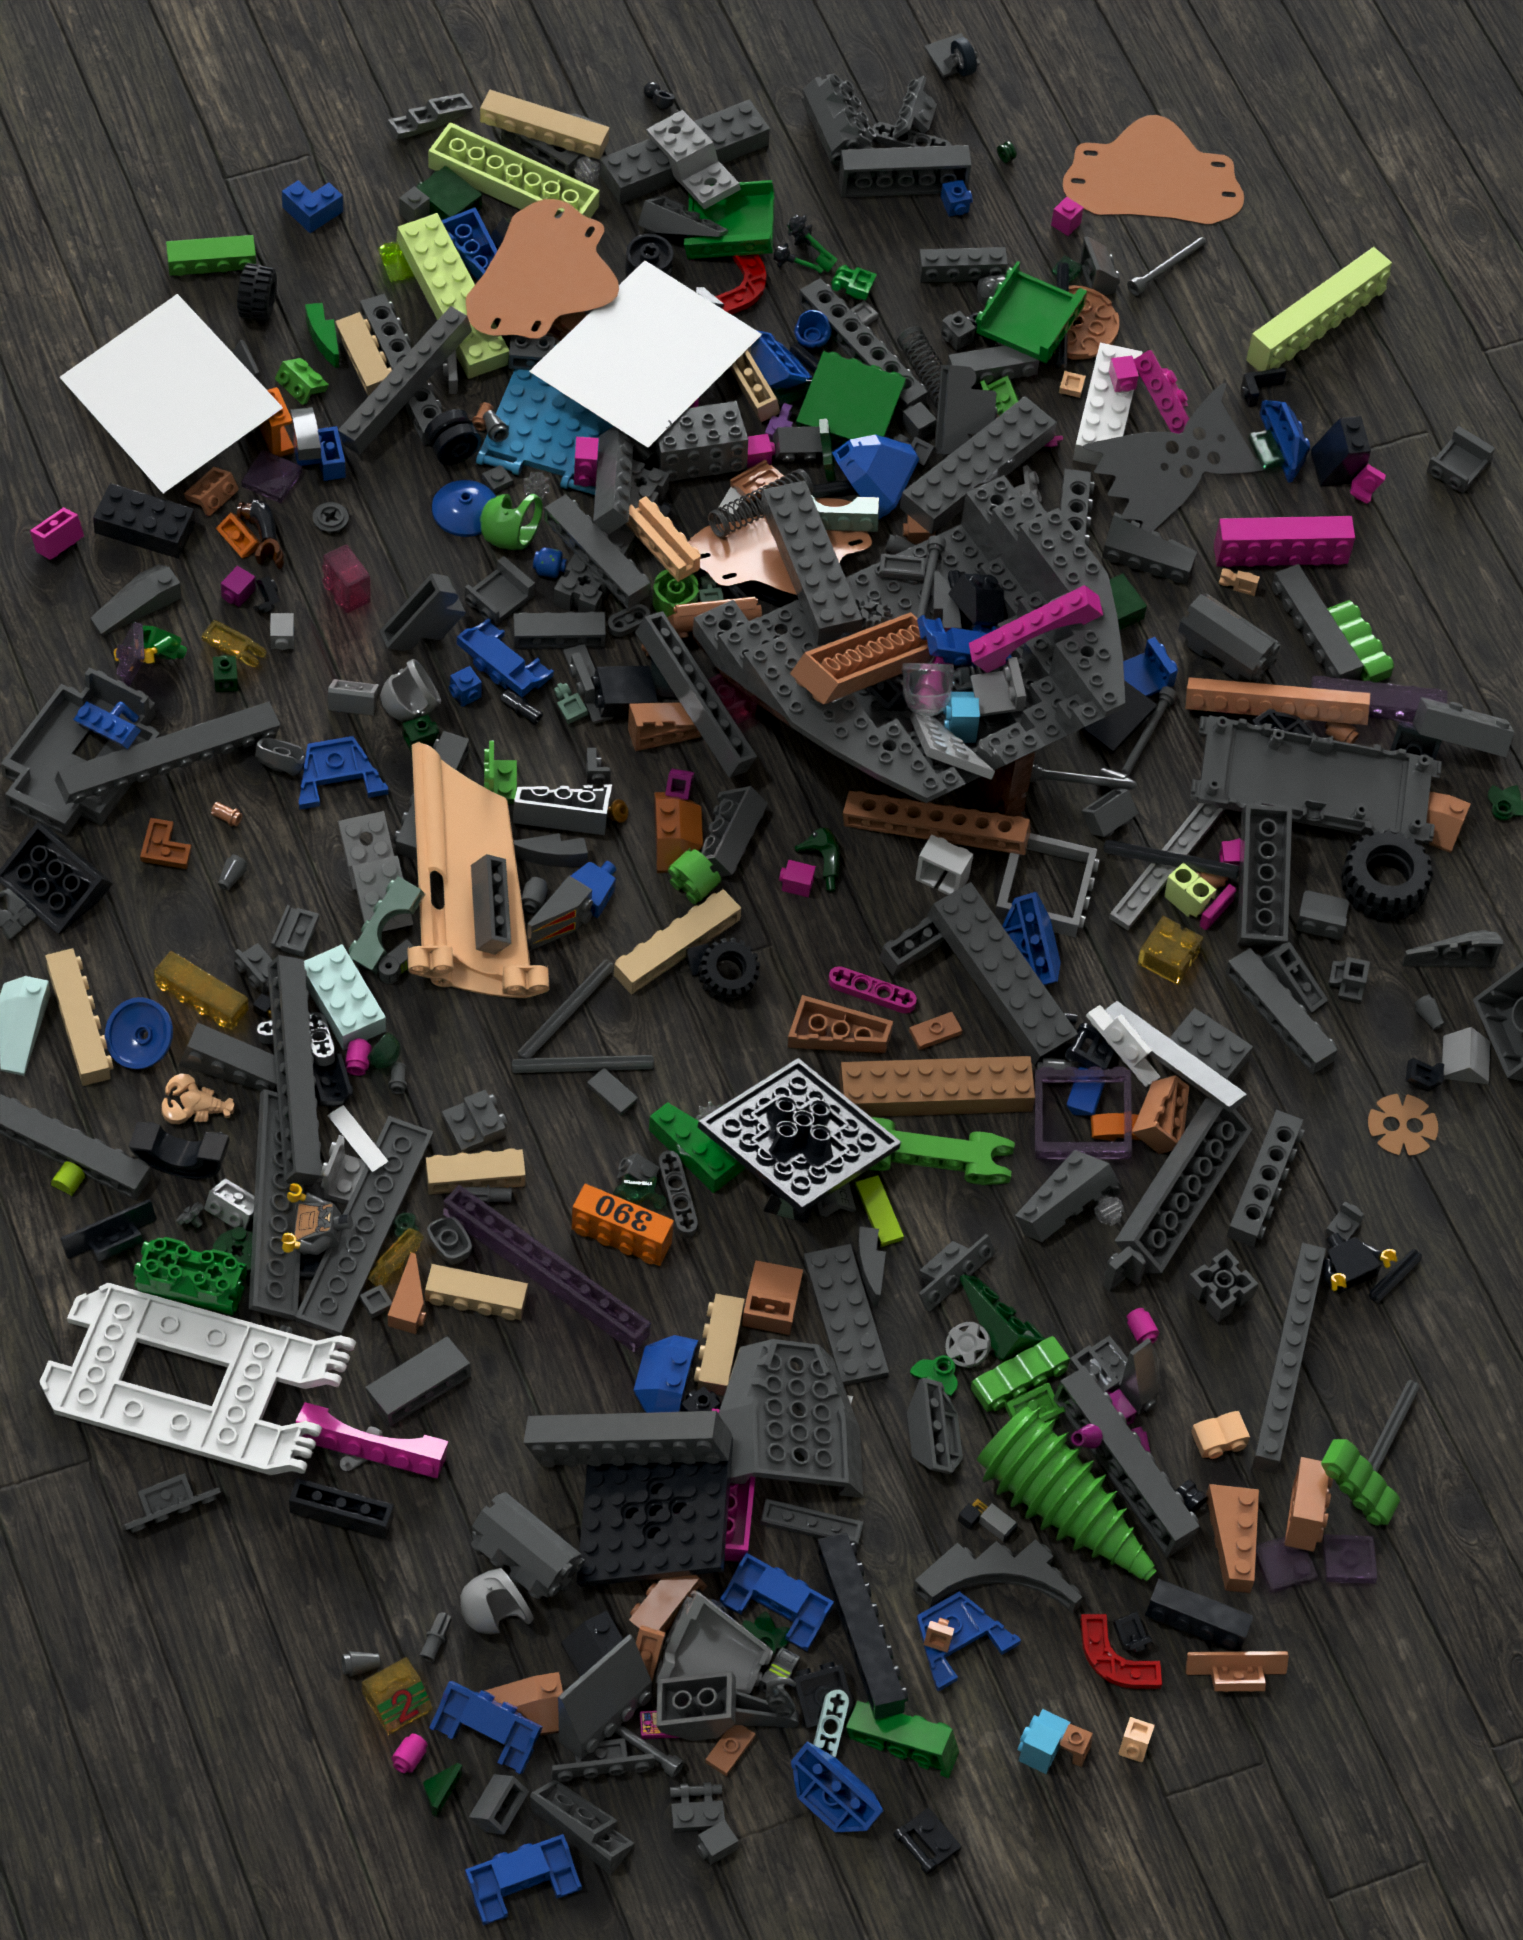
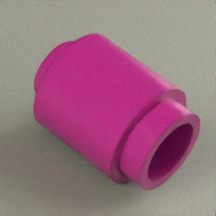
(356, 1057)
(1142, 1325)
(409, 1753)

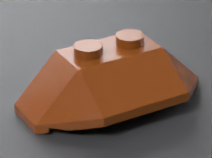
(676, 828)

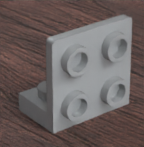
(1000, 690)
(340, 1173)

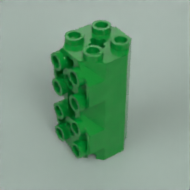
(189, 1276)

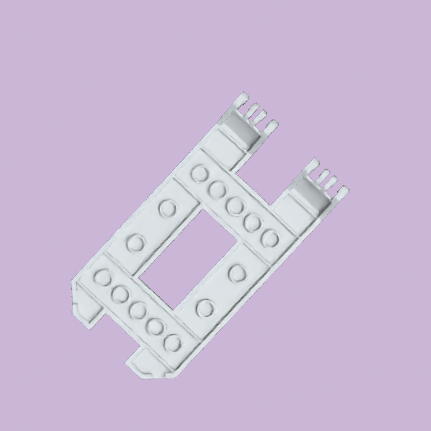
(233, 1424)

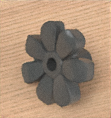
(191, 1215)

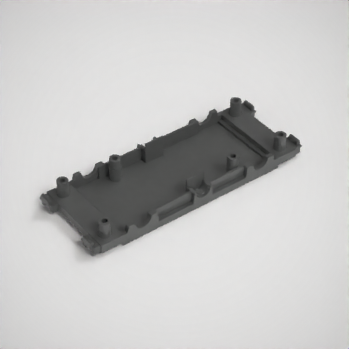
(1318, 777)

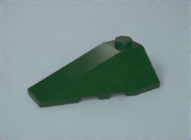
(1007, 1332)

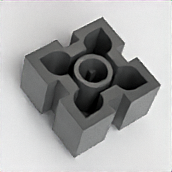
(1222, 1285)

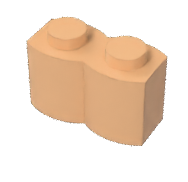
(1220, 1435)

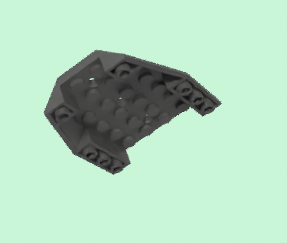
(768, 1432)

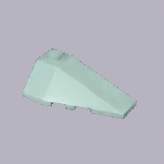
(21, 1015)

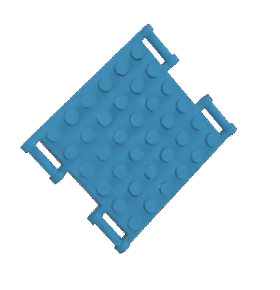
(541, 429)

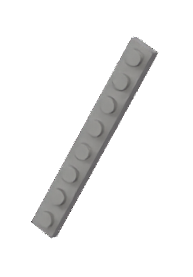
(1156, 874)

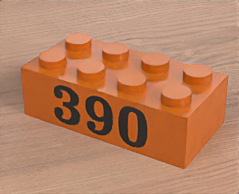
(622, 1225)

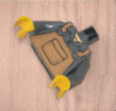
(316, 1225)

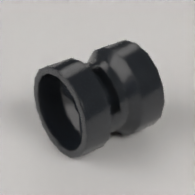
(1192, 1497)

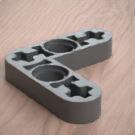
(316, 1046)

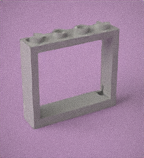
(1060, 924)

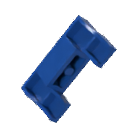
(951, 644)
(500, 661)
(780, 1594)
(519, 1871)

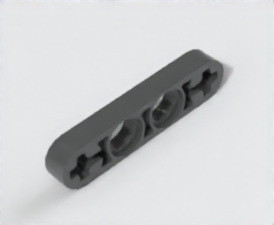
(912, 137)
(676, 1194)

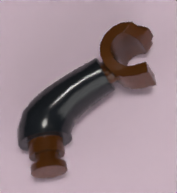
(262, 516)

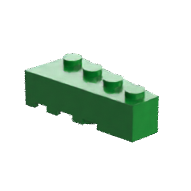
(696, 1150)
(906, 1737)

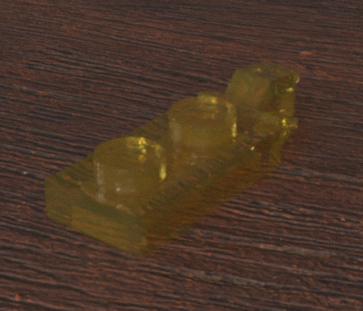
(395, 1256)

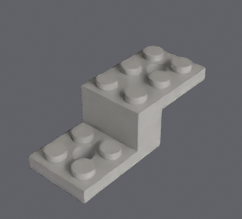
(693, 159)
(372, 865)

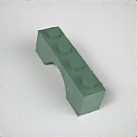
(857, 516)
(400, 899)

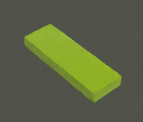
(879, 1210)

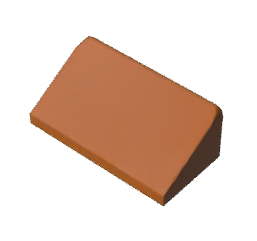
(238, 535)

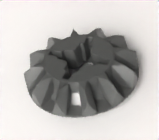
(328, 510)
(882, 613)

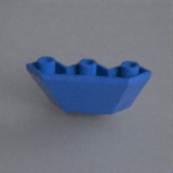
(877, 468)

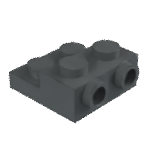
(475, 1121)

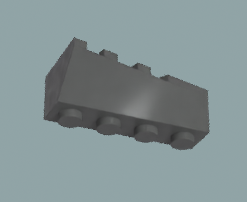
(1148, 551)
(563, 808)
(732, 828)

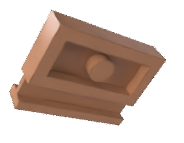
(755, 478)

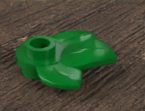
(930, 1370)

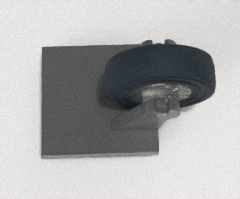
(953, 56)

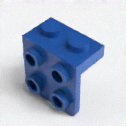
(1150, 669)

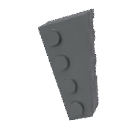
(1064, 1194)

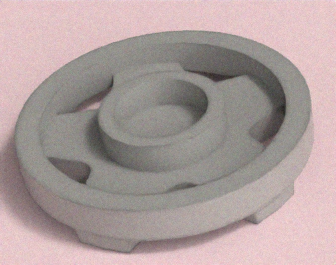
(968, 1344)

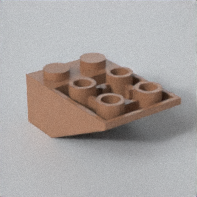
(772, 1297)

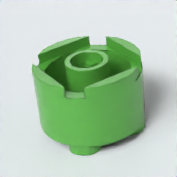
(670, 592)
(693, 875)

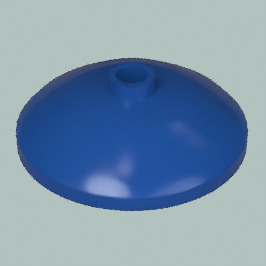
(459, 515)
(126, 1031)

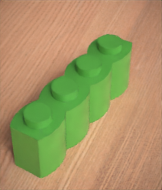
(1358, 633)
(1021, 1373)
(1360, 1482)

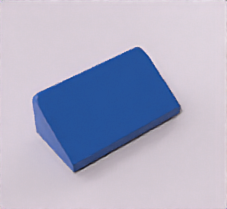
(1084, 1097)

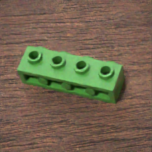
(210, 255)

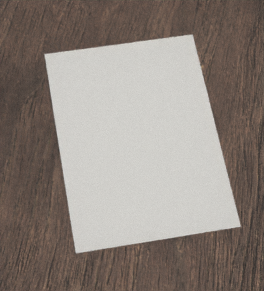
(646, 354)
(170, 393)

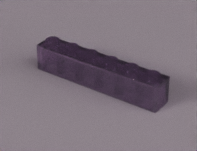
(1387, 699)

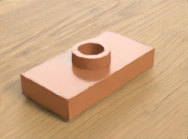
(935, 1030)
(730, 1749)

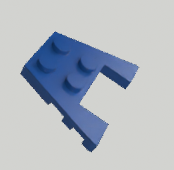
(337, 762)
(969, 1625)

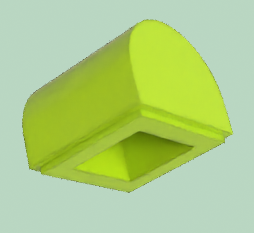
(68, 1178)

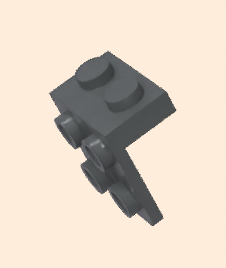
(1322, 915)

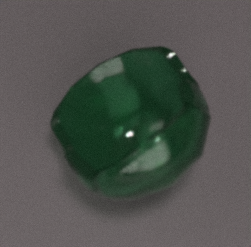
(385, 1052)

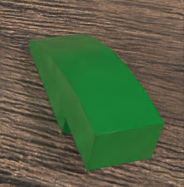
(322, 332)

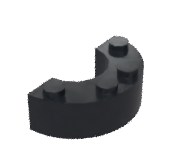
(176, 1155)

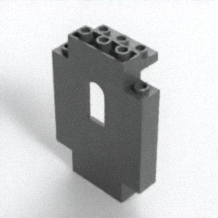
(51, 745)

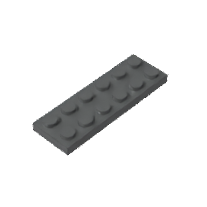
(846, 1314)

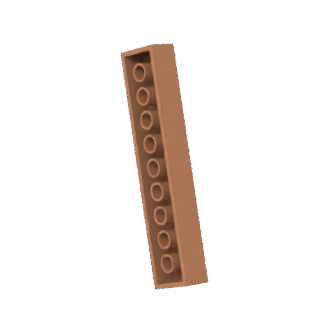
(861, 659)

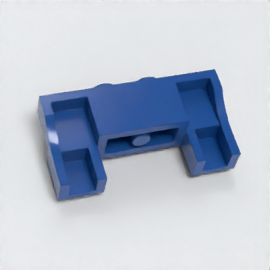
(490, 1718)

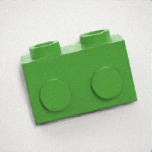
(300, 379)
(1005, 393)
(1035, 1398)

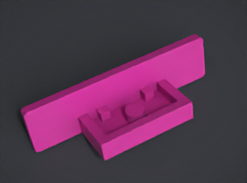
(1164, 391)

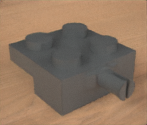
(1104, 1361)

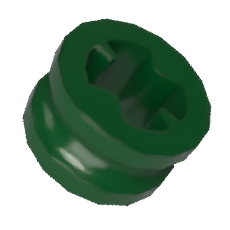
(1006, 152)

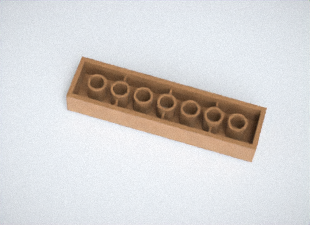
(939, 1086)

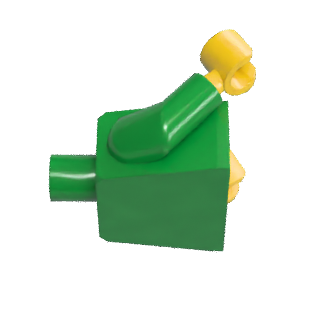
(160, 644)

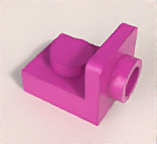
(1366, 483)

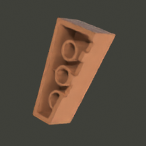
(1235, 1531)

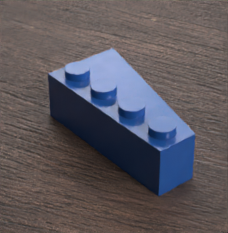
(471, 241)

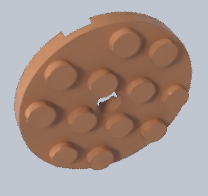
(1097, 325)

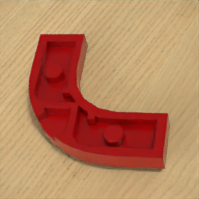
(751, 287)
(1109, 1664)

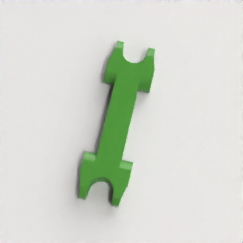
(969, 1156)

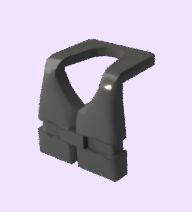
(15, 916)

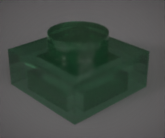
(1074, 268)

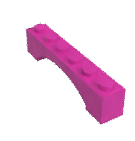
(1073, 608)
(416, 1455)

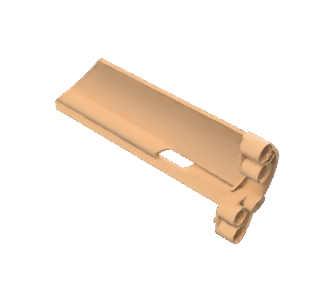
(454, 829)

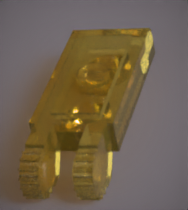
(233, 643)

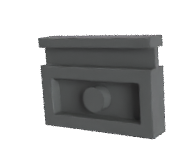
(295, 930)

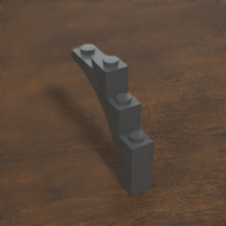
(1029, 1569)

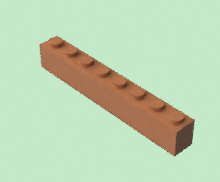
(1296, 701)

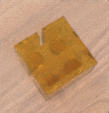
(1170, 950)

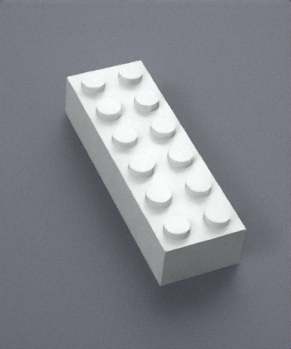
(1104, 409)

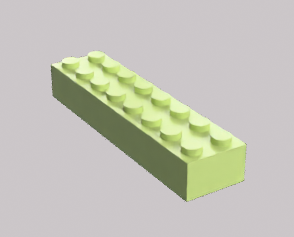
(507, 173)
(446, 284)
(1319, 311)

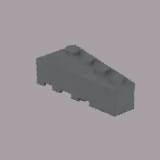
(229, 1059)

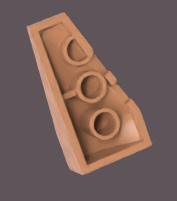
(1448, 817)
(534, 1698)

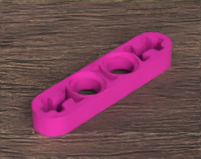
(870, 993)

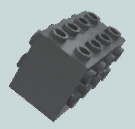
(703, 443)

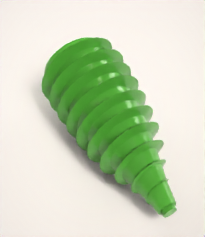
(1061, 1490)

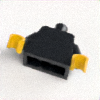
(1352, 1262)

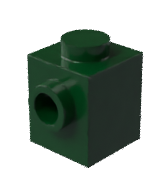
(225, 673)
(421, 731)

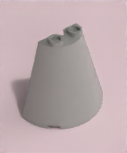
(711, 1642)

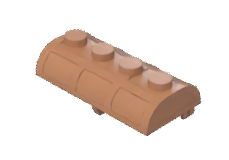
(685, 613)

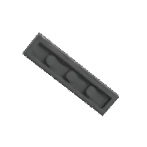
(809, 1521)

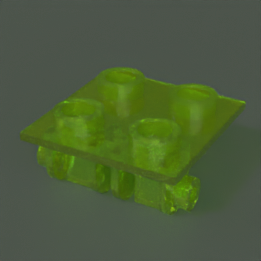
(394, 261)

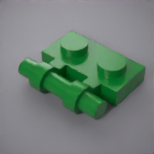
(857, 281)

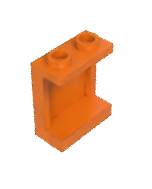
(274, 430)

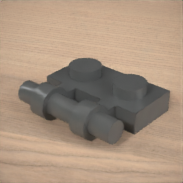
(696, 1815)

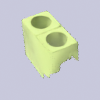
(1188, 901)

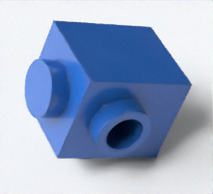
(956, 198)
(465, 686)

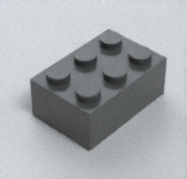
(1213, 1044)

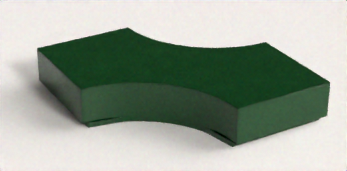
(826, 441)

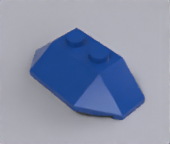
(778, 363)
(1288, 435)
(1034, 936)
(665, 1374)
(833, 1791)

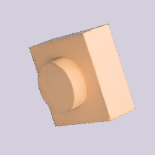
(1072, 384)

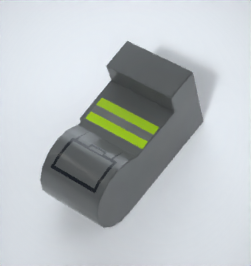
(394, 963)
(782, 1666)

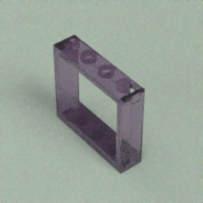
(1099, 1150)

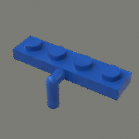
(109, 724)

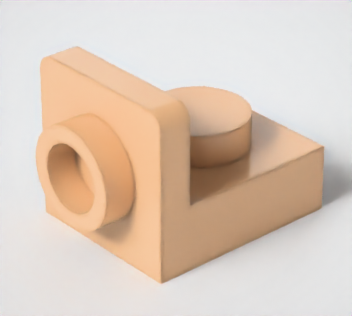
(1136, 1739)

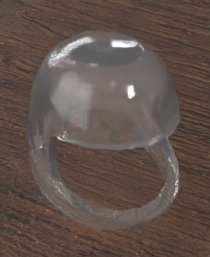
(927, 687)

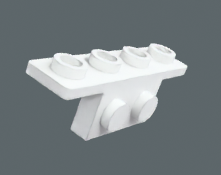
(1125, 1042)

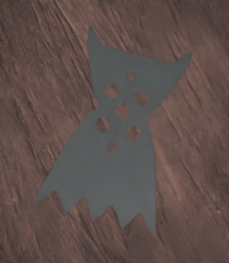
(1138, 457)

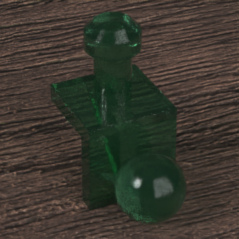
(639, 1191)

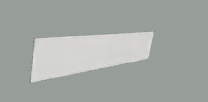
(357, 1138)

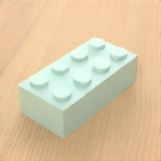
(343, 997)

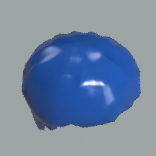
(812, 329)

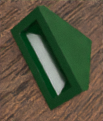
(441, 1786)

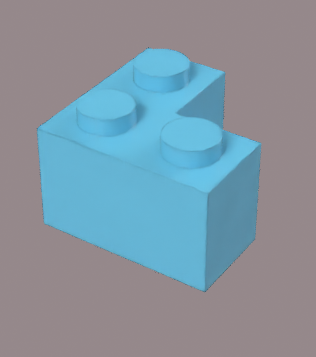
(963, 716)
(1042, 1740)

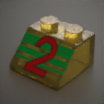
(396, 1695)

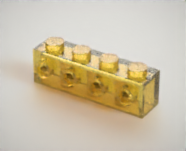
(200, 990)

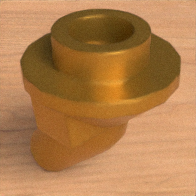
(618, 811)

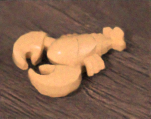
(194, 1101)

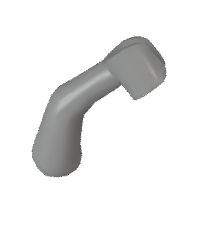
(350, 1462)

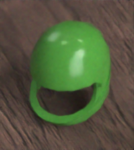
(502, 523)

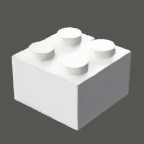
(941, 856)

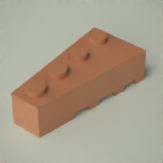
(837, 1028)

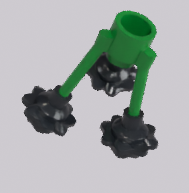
(803, 235)

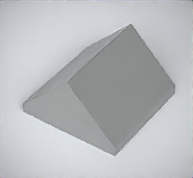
(352, 697)
(1466, 1056)

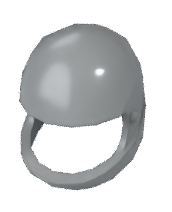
(409, 693)
(491, 1599)

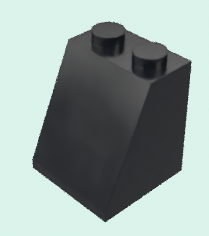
(1341, 452)

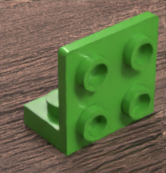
(500, 775)

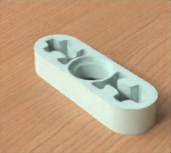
(842, 1709)

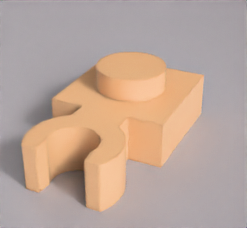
(1242, 581)

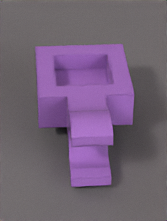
(781, 421)

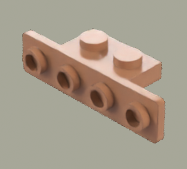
(1237, 1669)

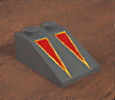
(561, 914)

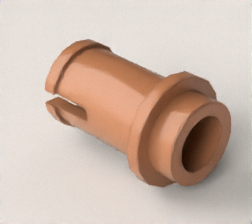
(478, 421)
(227, 814)

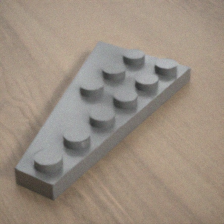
(946, 747)

